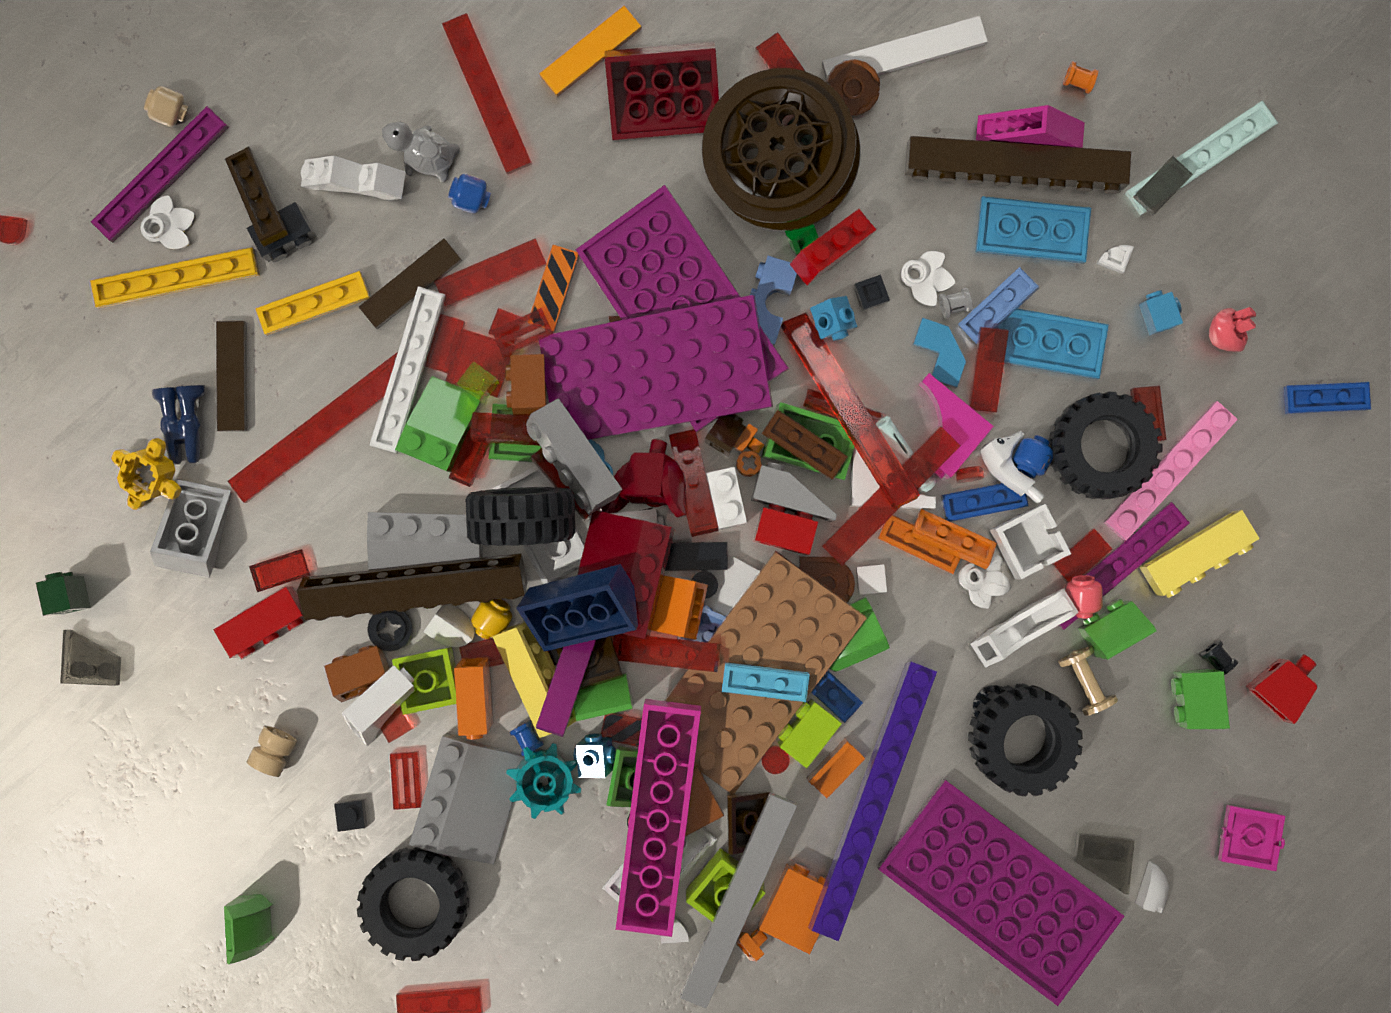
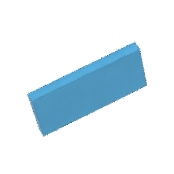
(1033, 229)
(1055, 343)

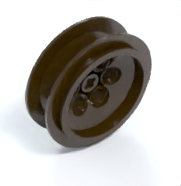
(790, 198)

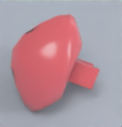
(1230, 329)

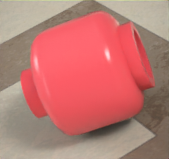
(1085, 595)

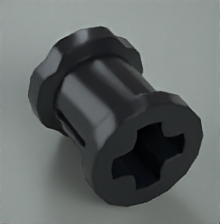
(1219, 657)

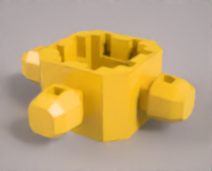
(162, 469)

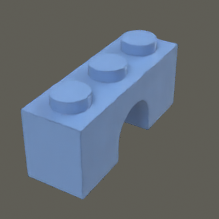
(774, 277)

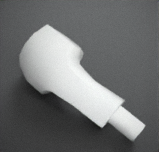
(998, 460)

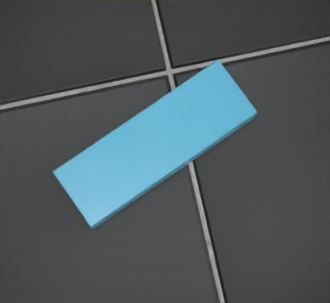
(765, 682)

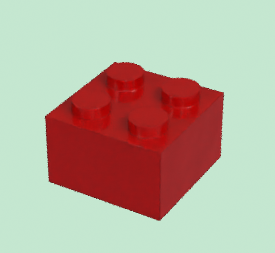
(786, 530)

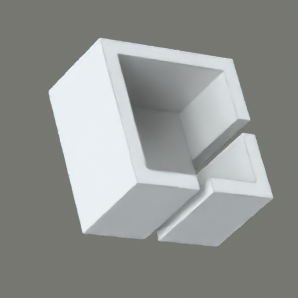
(1026, 541)

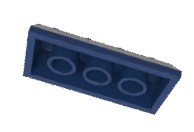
(580, 608)

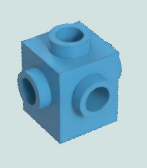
(834, 318)
(594, 756)

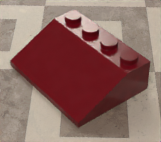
(661, 89)
(641, 551)

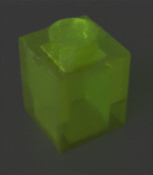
(478, 382)

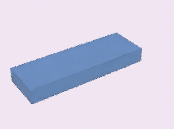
(999, 304)

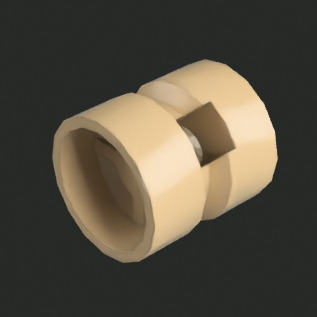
(269, 755)

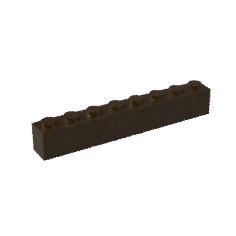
(1018, 163)
(412, 587)

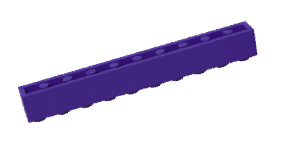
(872, 801)

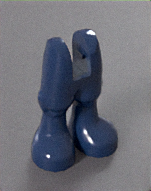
(187, 428)

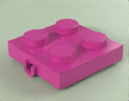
(1251, 837)

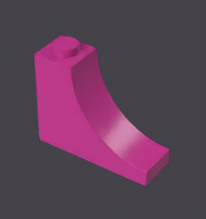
(1032, 126)
(958, 420)

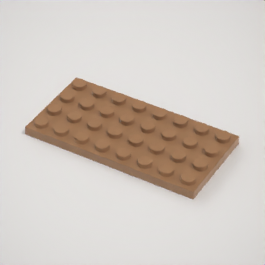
(779, 624)

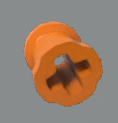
(1080, 77)
(757, 463)

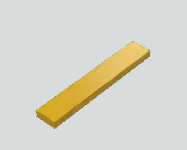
(175, 278)

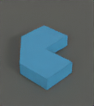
(940, 340)

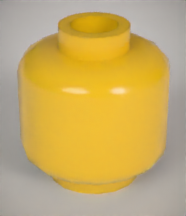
(491, 618)

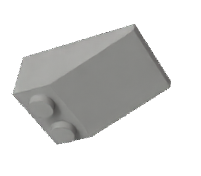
(784, 490)
(191, 529)

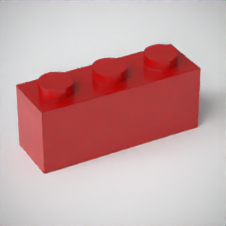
(832, 246)
(260, 623)

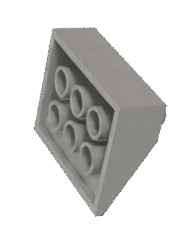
(417, 539)
(466, 800)

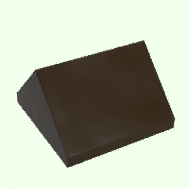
(742, 816)

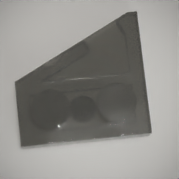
(87, 662)
(1107, 858)

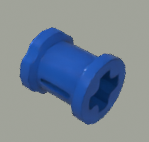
(526, 737)

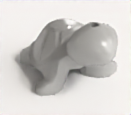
(422, 149)

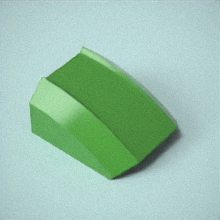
(866, 641)
(247, 927)

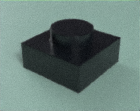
(871, 292)
(350, 815)

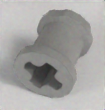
(955, 302)

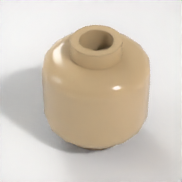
(165, 106)

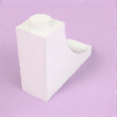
(864, 485)
(377, 703)

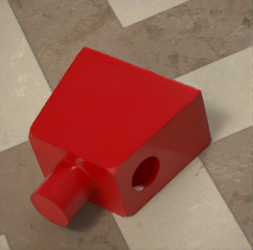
(1285, 687)

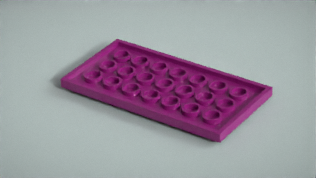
(660, 264)
(660, 368)
(1000, 892)

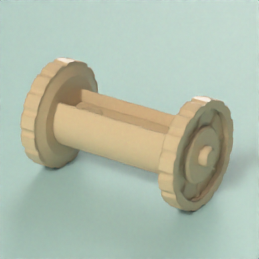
(1097, 700)

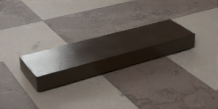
(256, 196)
(403, 287)
(231, 376)

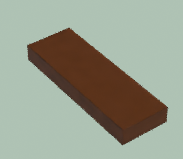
(804, 444)

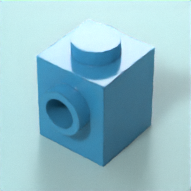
(1161, 312)

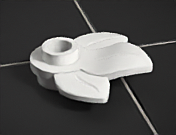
(172, 224)
(931, 277)
(988, 582)

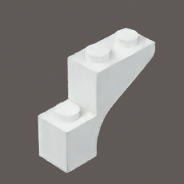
(343, 175)
(1023, 627)

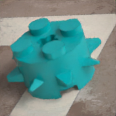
(559, 784)

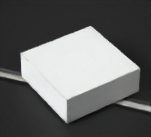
(871, 579)

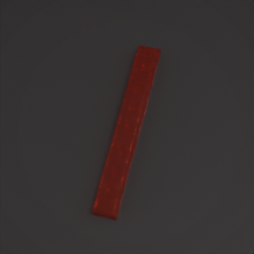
(850, 411)
(313, 433)

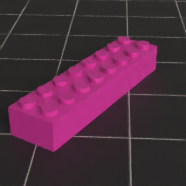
(658, 817)

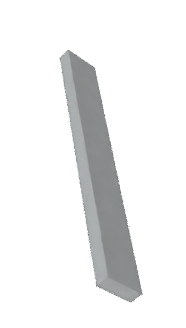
(738, 900)

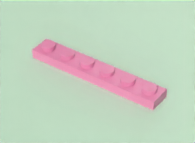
(1171, 470)

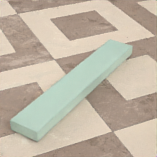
(1218, 145)

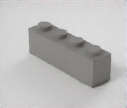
(573, 457)

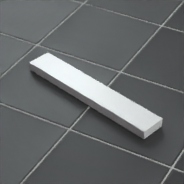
(917, 47)
(407, 369)

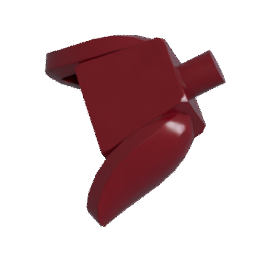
(651, 480)

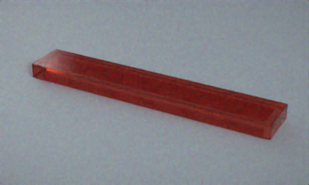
(487, 93)
(877, 509)

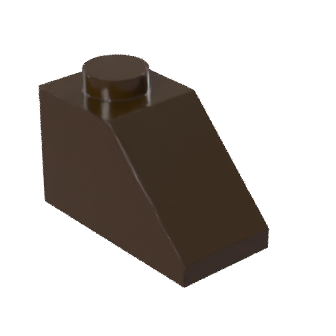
(725, 433)

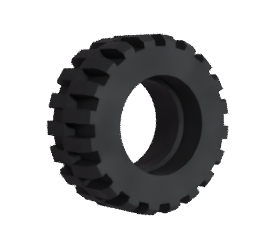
(1141, 440)
(520, 516)
(1053, 759)
(392, 934)

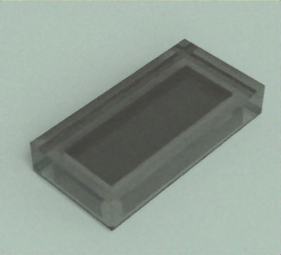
(1162, 185)

